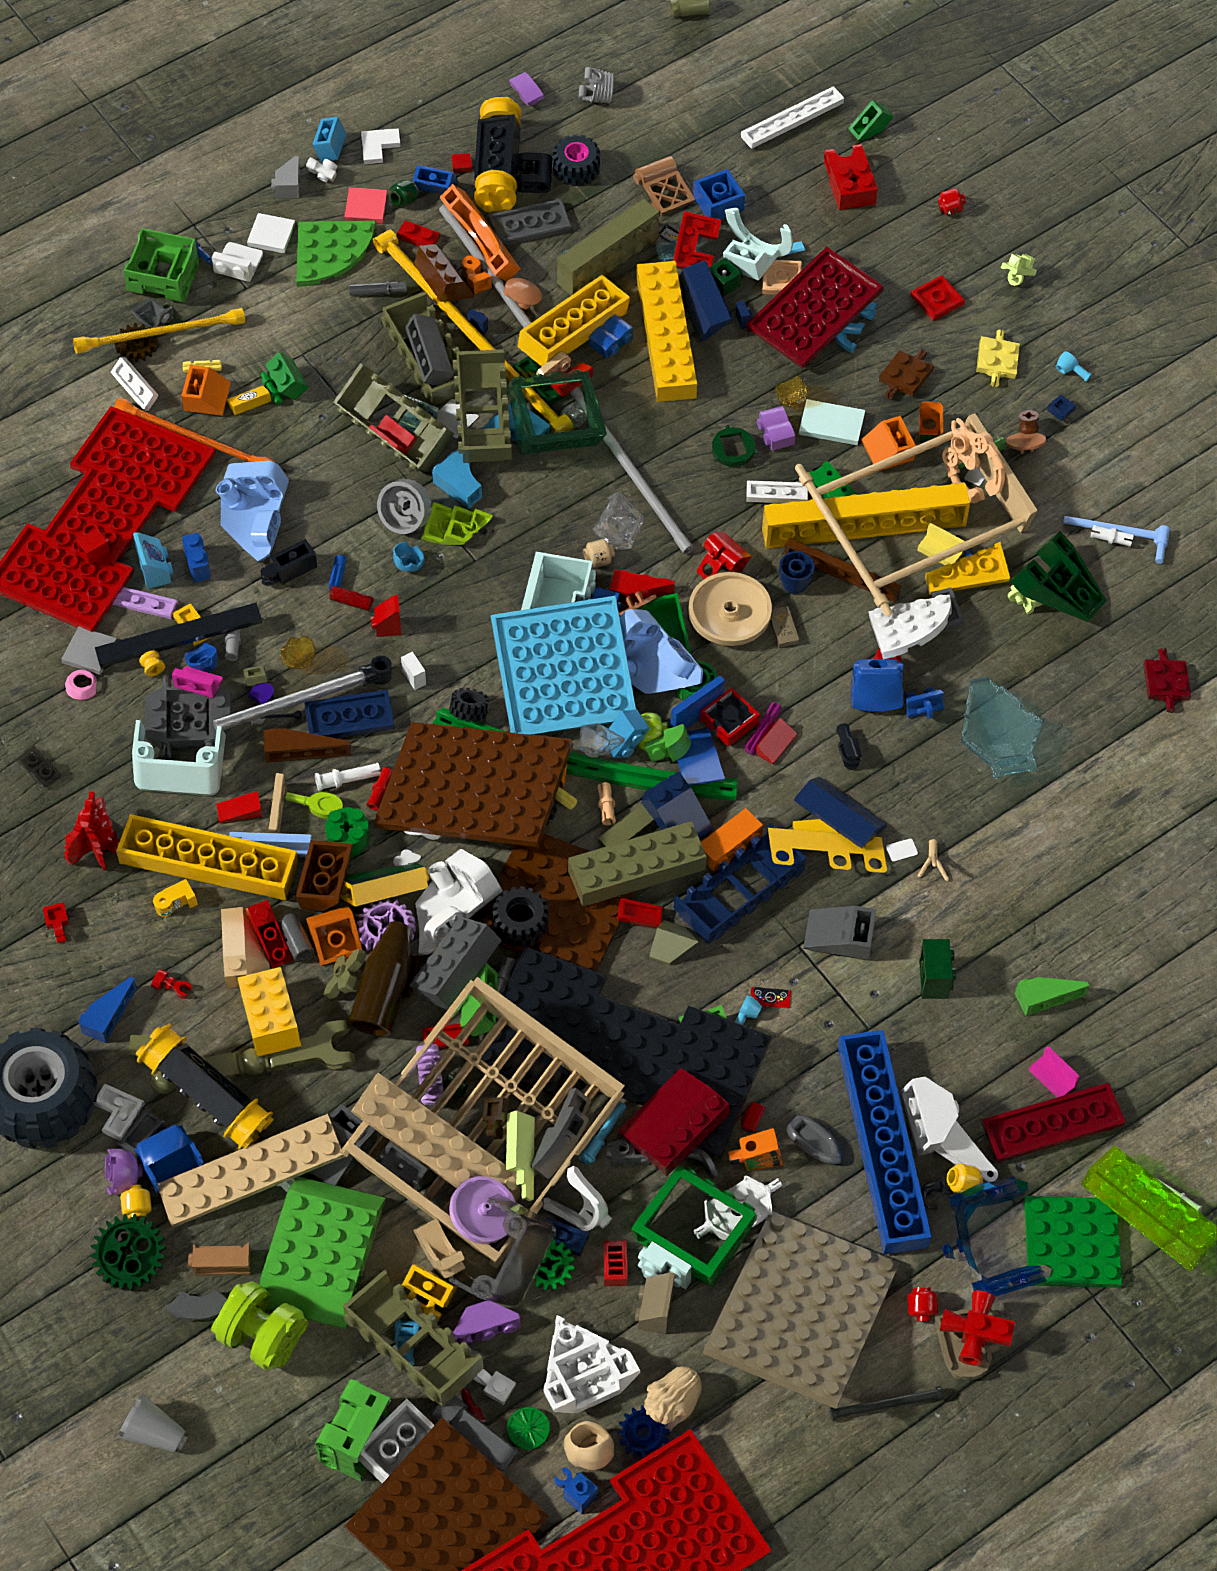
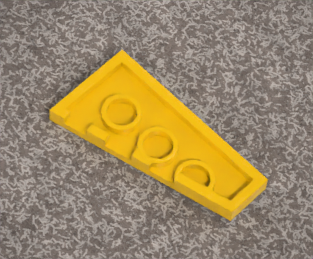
(978, 570)

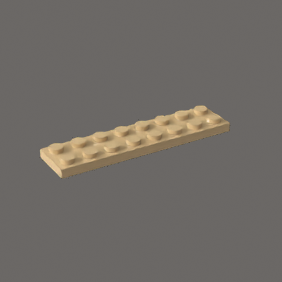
(428, 1136)
(250, 1170)

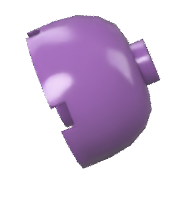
(121, 1170)

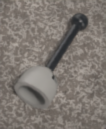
(297, 714)

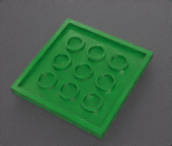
(1073, 1239)

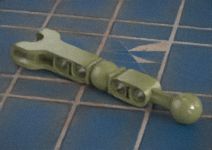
(312, 1051)

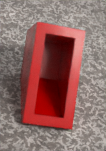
(387, 618)

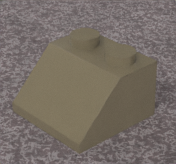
(656, 1303)

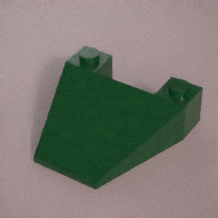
(1065, 584)

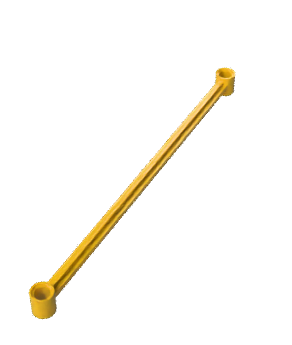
(388, 242)

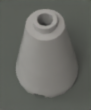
(152, 1427)

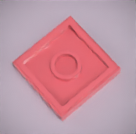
(366, 205)

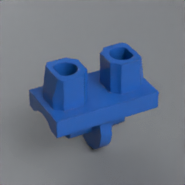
(924, 703)

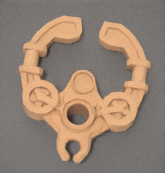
(965, 449)

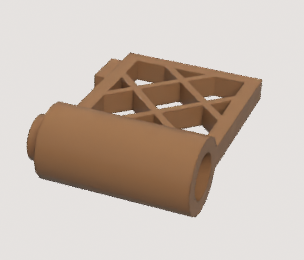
(655, 175)

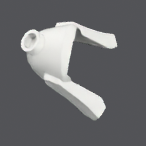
(592, 1202)

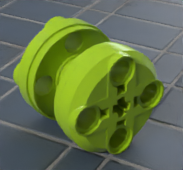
(273, 1334)

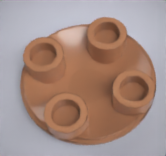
(522, 292)

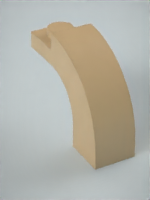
(439, 1250)

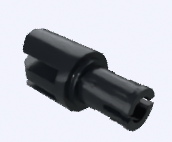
(848, 747)

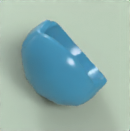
(407, 557)

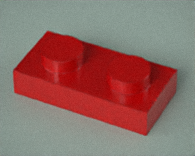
(417, 234)

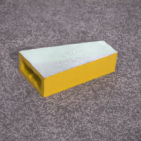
(383, 883)

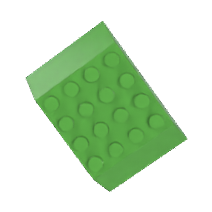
(320, 1249)

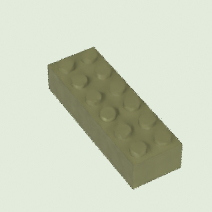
(608, 247)
(637, 863)

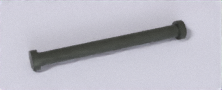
(937, 1393)

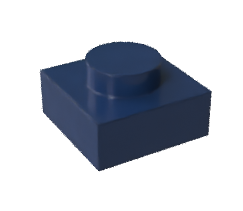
(743, 314)
(478, 320)
(1061, 407)

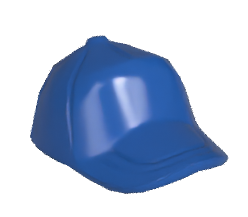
(202, 657)

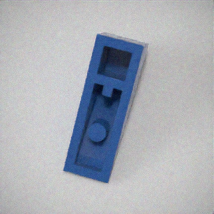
(106, 1011)

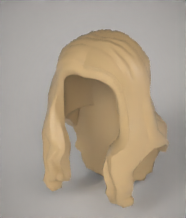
(673, 1396)

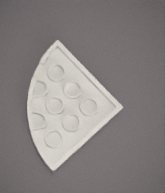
(910, 624)

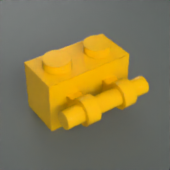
(430, 1286)

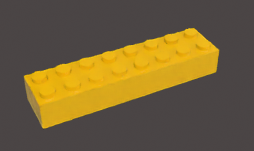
(666, 331)
(207, 857)

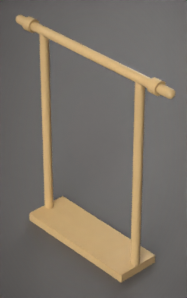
(1011, 497)

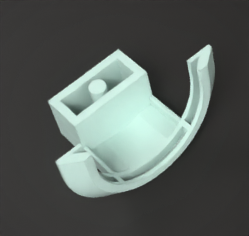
(753, 255)

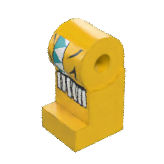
(174, 898)

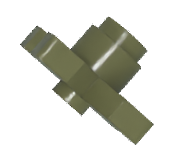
(346, 974)

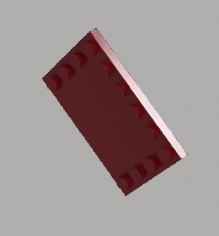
(814, 307)

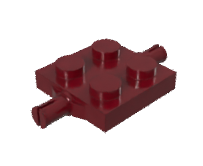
(1167, 680)

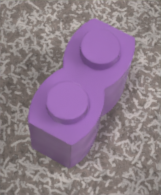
(776, 428)

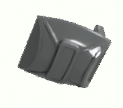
(152, 313)

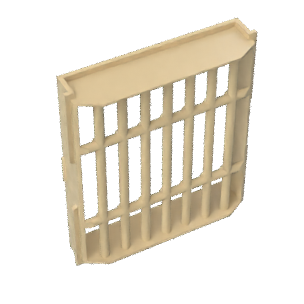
(544, 1041)

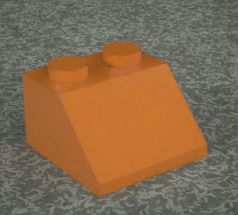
(334, 934)

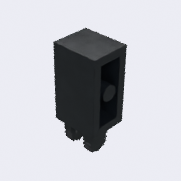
(289, 564)

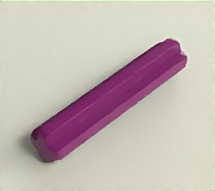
(763, 727)

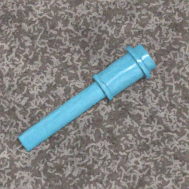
(595, 1144)

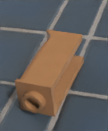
(220, 1260)

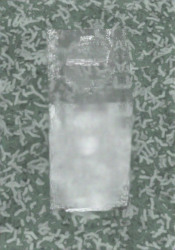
(598, 740)

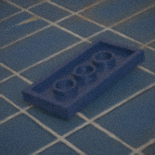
(350, 714)

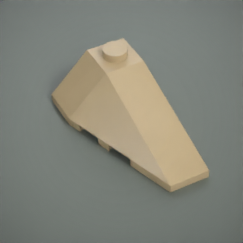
(241, 947)

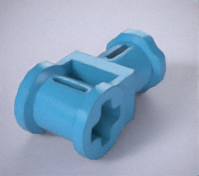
(403, 1332)

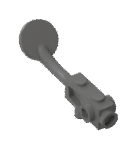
(623, 1153)

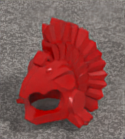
(91, 832)

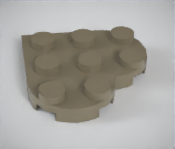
(952, 1347)

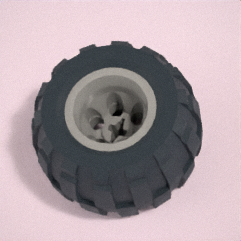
(64, 1098)

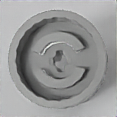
(411, 499)

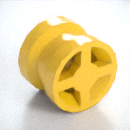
(152, 663)

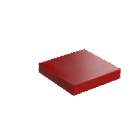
(937, 297)

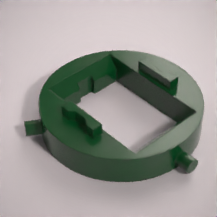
(748, 443)

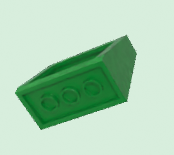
(713, 1270)

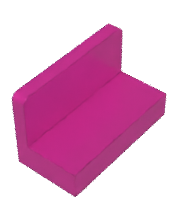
(197, 681)
(1055, 1073)

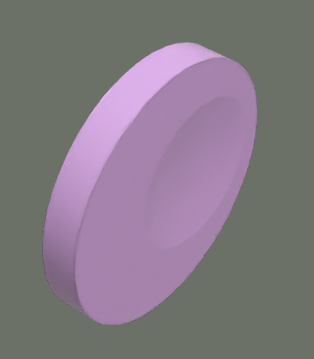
(475, 1216)

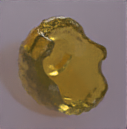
(792, 392)
(298, 652)

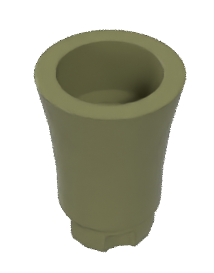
(689, 7)

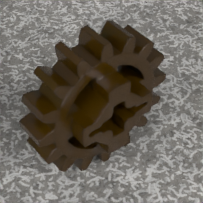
(136, 348)

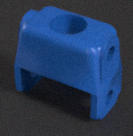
(877, 685)
(167, 1155)

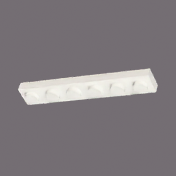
(792, 117)

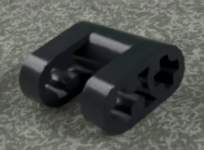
(543, 172)

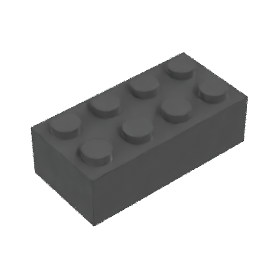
(455, 962)

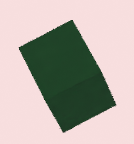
(726, 276)

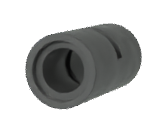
(296, 937)

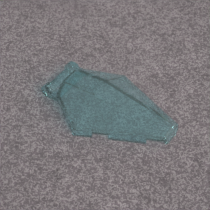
(1000, 729)

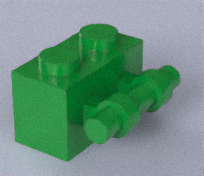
(286, 376)

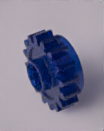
(630, 1429)

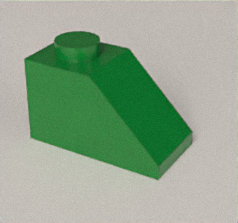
(871, 121)

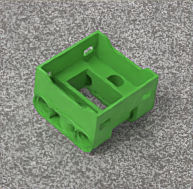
(167, 249)
(351, 1428)

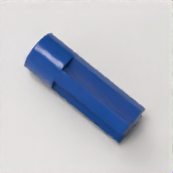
(337, 571)

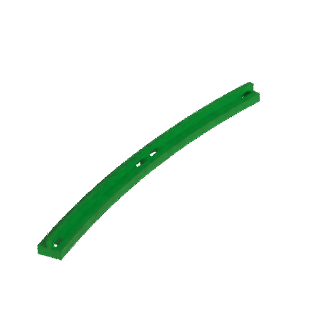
(612, 771)

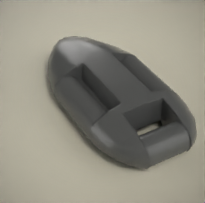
(815, 1140)

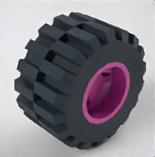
(576, 160)

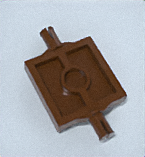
(906, 373)

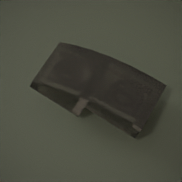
(38, 767)

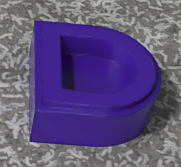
(262, 693)

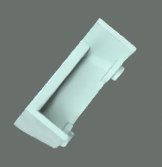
(177, 777)

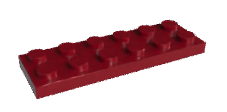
(1053, 1122)

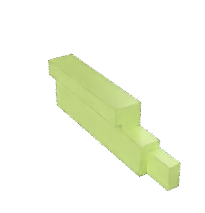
(521, 1150)

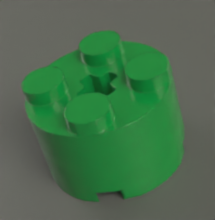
(348, 826)

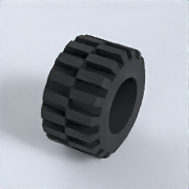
(517, 901)

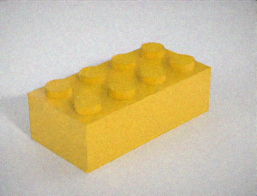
(269, 1011)

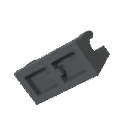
(402, 1165)

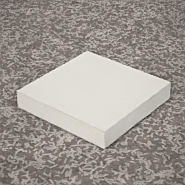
(271, 233)

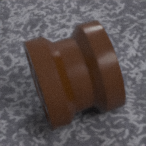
(1028, 422)

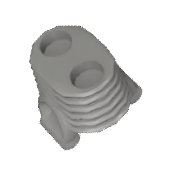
(600, 83)

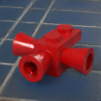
(978, 1328)

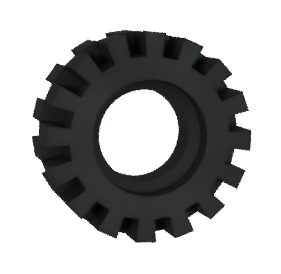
(469, 704)

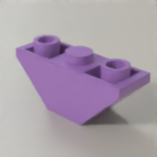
(484, 1322)

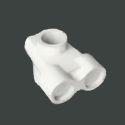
(325, 171)

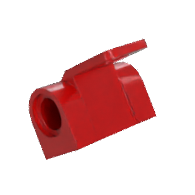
(723, 553)

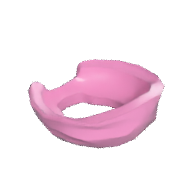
(77, 692)

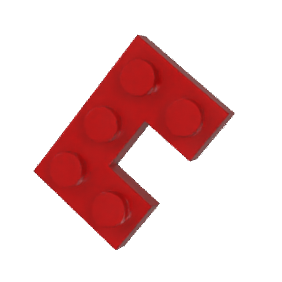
(690, 228)

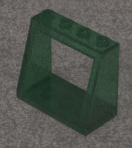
(531, 443)

